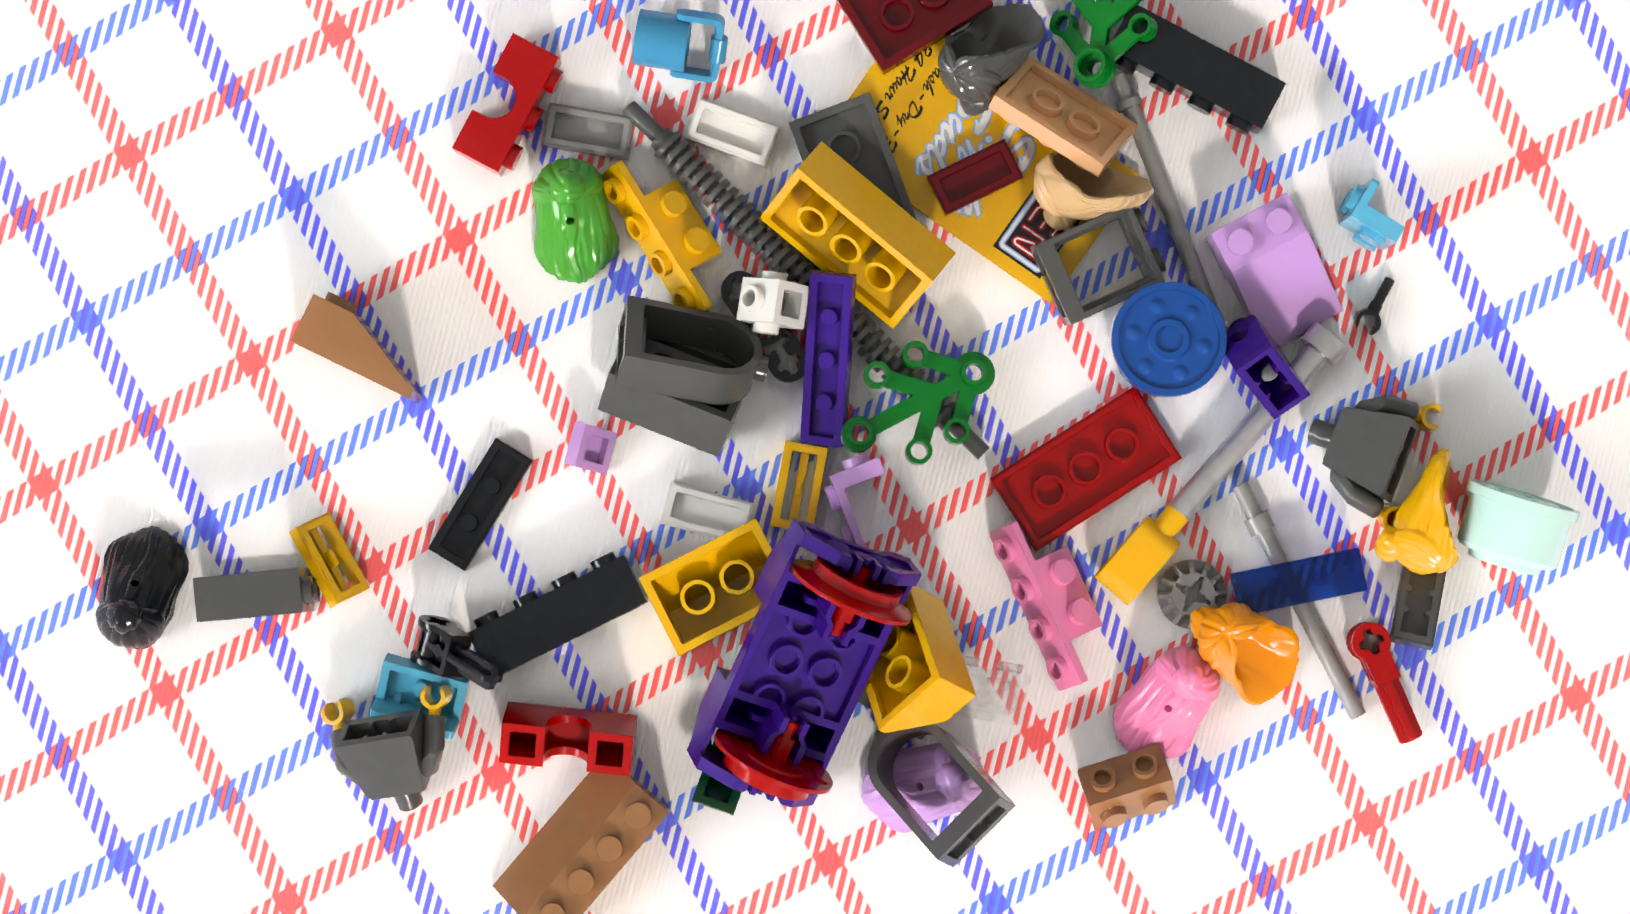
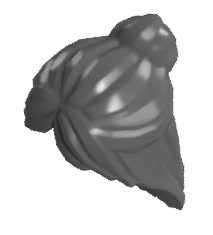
(988, 54)

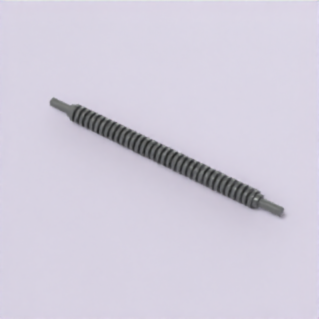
(666, 143)

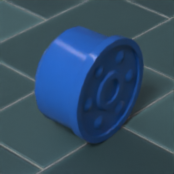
(1168, 339)

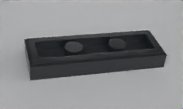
(480, 504)

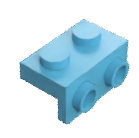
(1369, 226)
(401, 690)

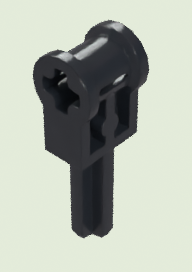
(448, 653)

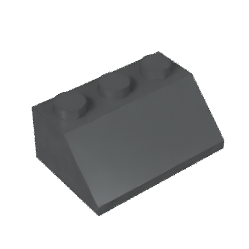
(683, 420)

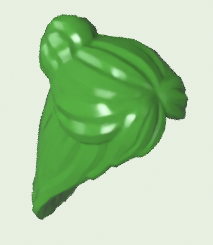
(572, 221)

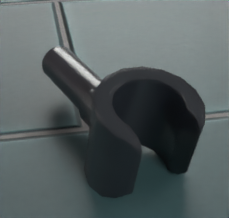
(1376, 305)

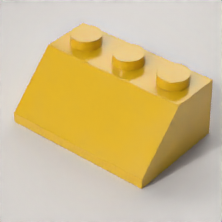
(709, 587)
(920, 669)

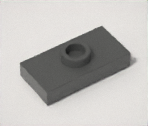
(1416, 608)

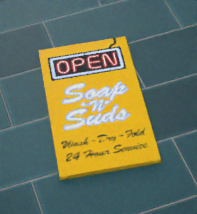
(932, 132)

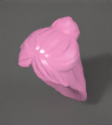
(1167, 703)

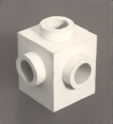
(772, 303)

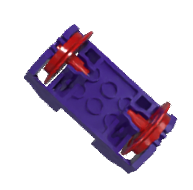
(801, 665)

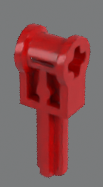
(1384, 677)

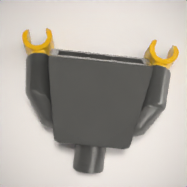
(1371, 450)
(390, 751)

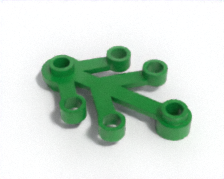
(1102, 17)
(924, 399)

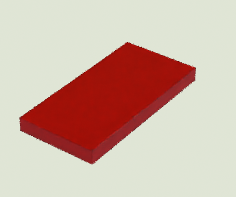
(1085, 468)

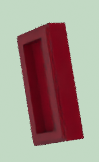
(974, 177)

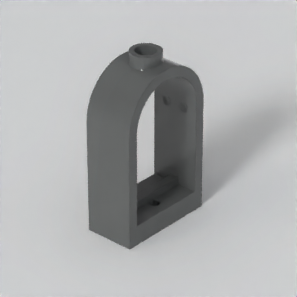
(689, 327)
(969, 825)

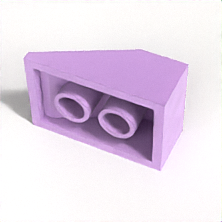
(1275, 269)

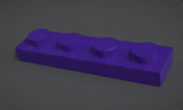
(827, 357)

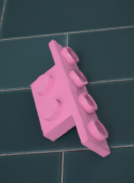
(1051, 600)

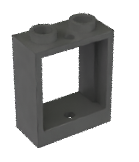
(1057, 280)
(255, 594)

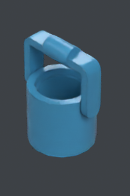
(664, 42)

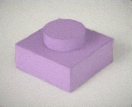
(590, 448)

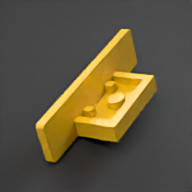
(666, 231)

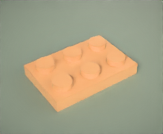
(1063, 116)

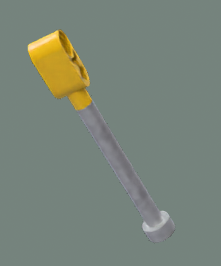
(1153, 541)

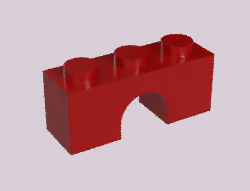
(496, 141)
(541, 731)

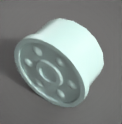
(1514, 528)

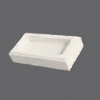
(732, 132)
(704, 511)

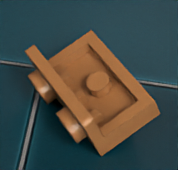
(1127, 787)

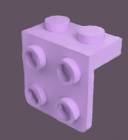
(856, 471)

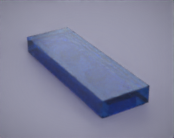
(1300, 580)

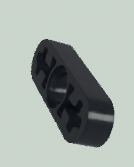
(790, 348)

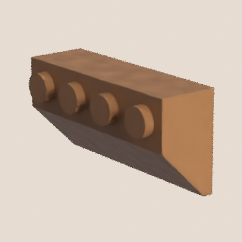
(582, 846)

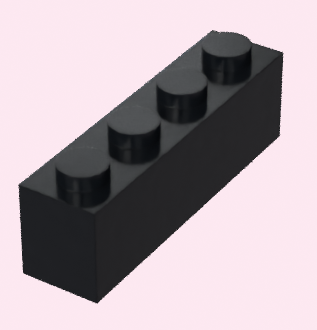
(1202, 73)
(559, 615)

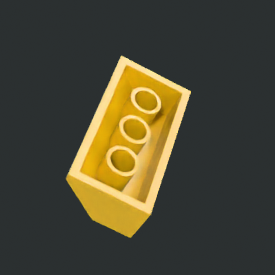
(857, 229)

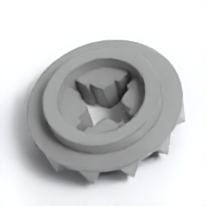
(1187, 573)

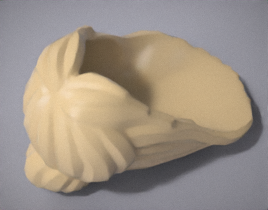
(1076, 194)

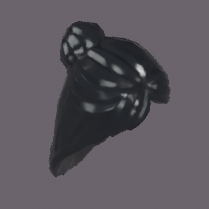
(140, 587)

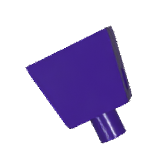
(1250, 352)

